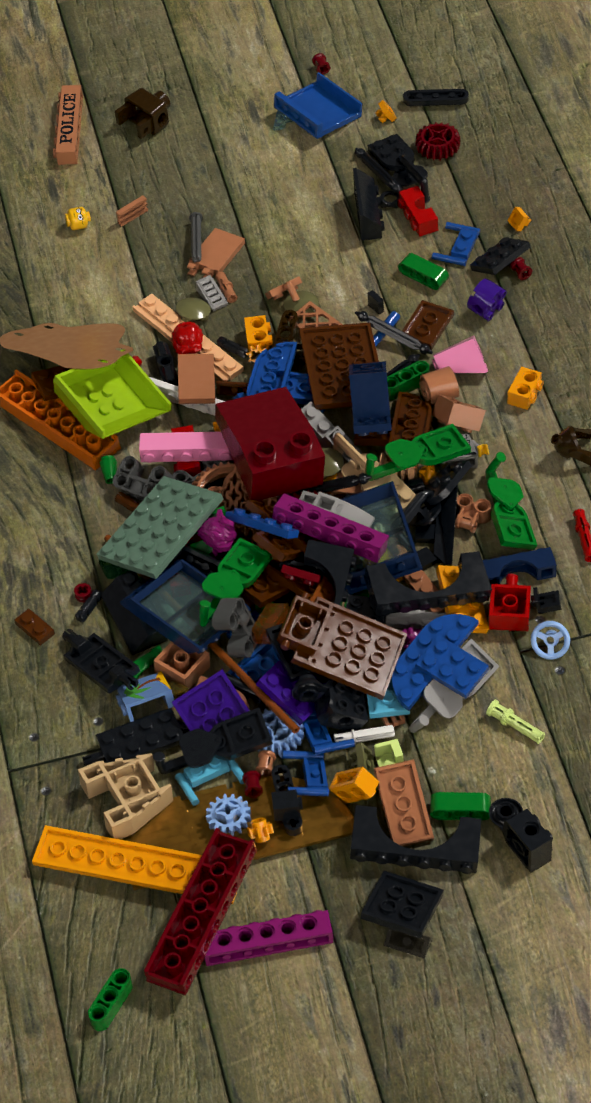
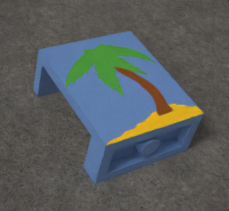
(147, 689)

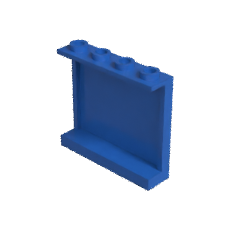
(319, 107)

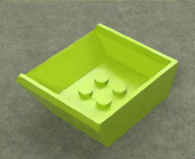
(111, 396)

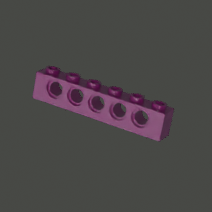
(330, 527)
(276, 943)

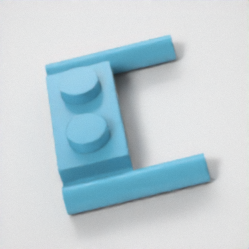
(196, 776)

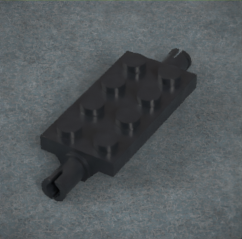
(100, 662)
(139, 737)

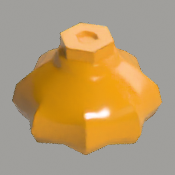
(426, 473)

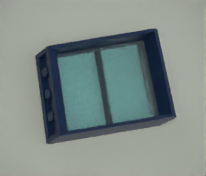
(401, 554)
(173, 606)

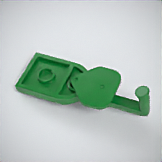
(424, 449)
(508, 517)
(235, 572)

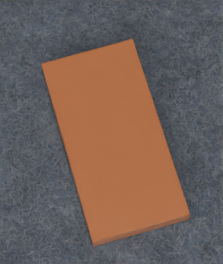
(196, 379)
(403, 803)

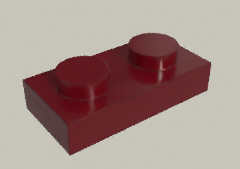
(308, 578)

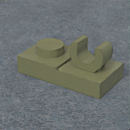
(364, 758)

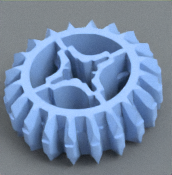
(280, 734)

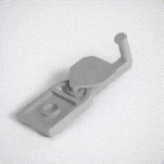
(445, 700)

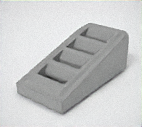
(206, 284)

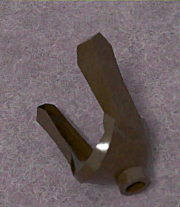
(567, 444)

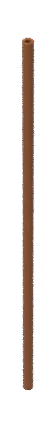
(245, 678)

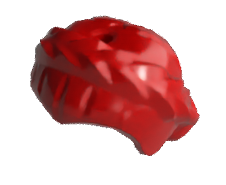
(187, 338)

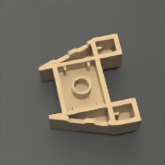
(133, 790)

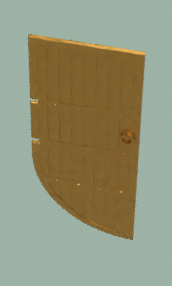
(186, 828)

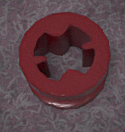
(83, 587)

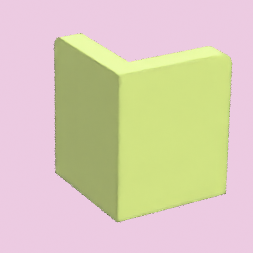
(389, 751)

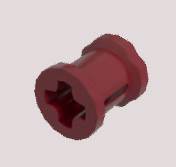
(319, 61)
(521, 268)
(252, 784)

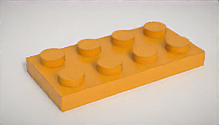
(446, 576)

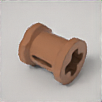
(265, 763)

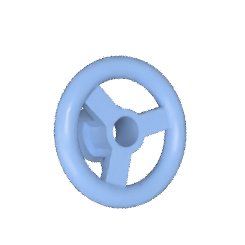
(550, 633)

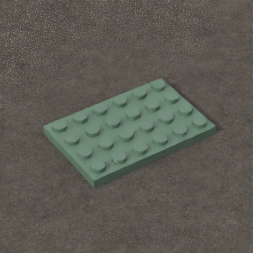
(160, 527)

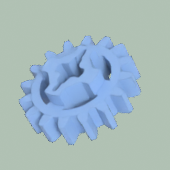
(228, 814)

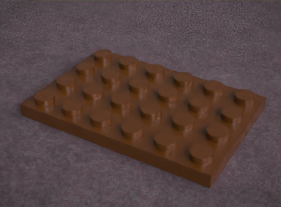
(327, 360)

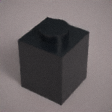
(286, 805)

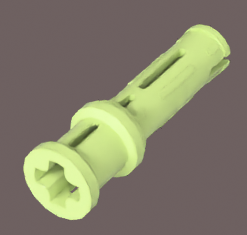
(507, 717)

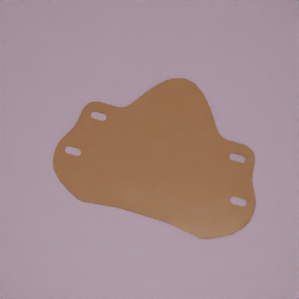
(70, 346)

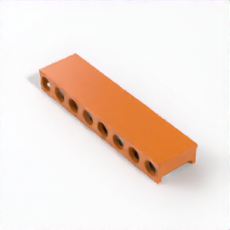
(54, 421)

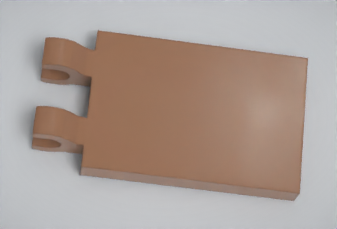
(216, 253)

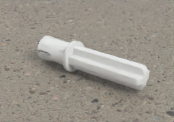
(366, 734)

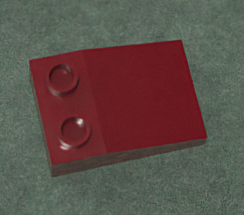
(271, 443)

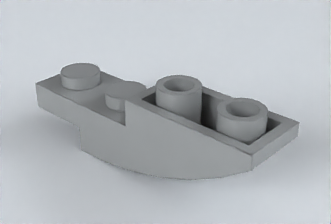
(325, 429)
(338, 507)

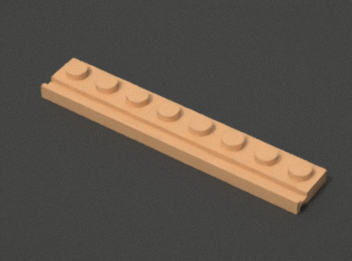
(165, 320)

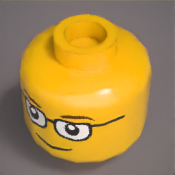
(77, 218)

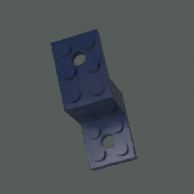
(370, 398)

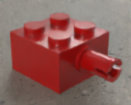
(510, 605)

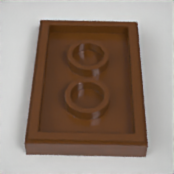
(428, 323)

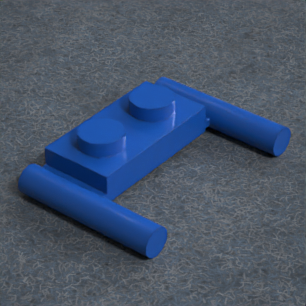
(462, 246)
(320, 739)
(314, 773)

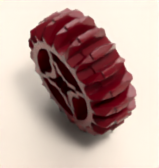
(438, 141)

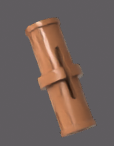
(226, 287)

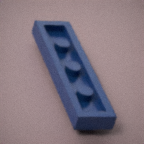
(267, 525)

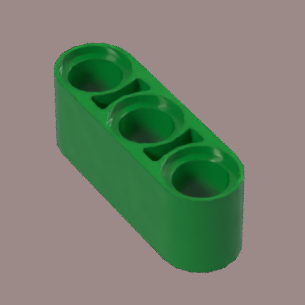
(423, 271)
(406, 379)
(459, 804)
(106, 1008)

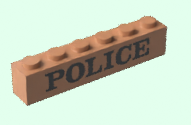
(68, 124)

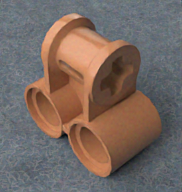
(471, 513)

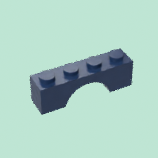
(538, 563)

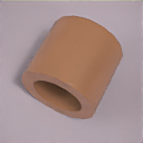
(438, 382)

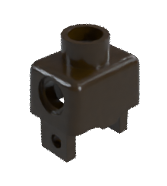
(150, 113)

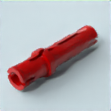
(580, 520)

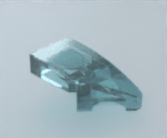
(280, 121)

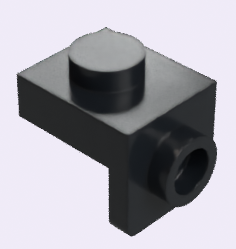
(546, 601)

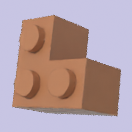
(464, 415)

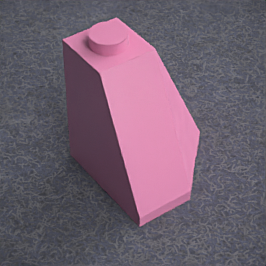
(462, 357)

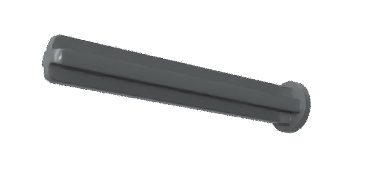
(196, 219)

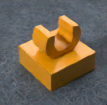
(385, 112)
(518, 219)

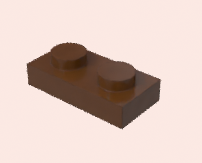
(34, 627)

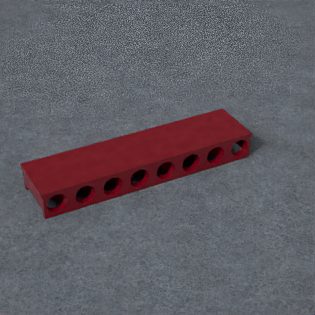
(200, 912)

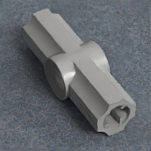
(417, 619)

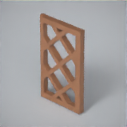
(319, 312)

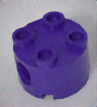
(486, 299)

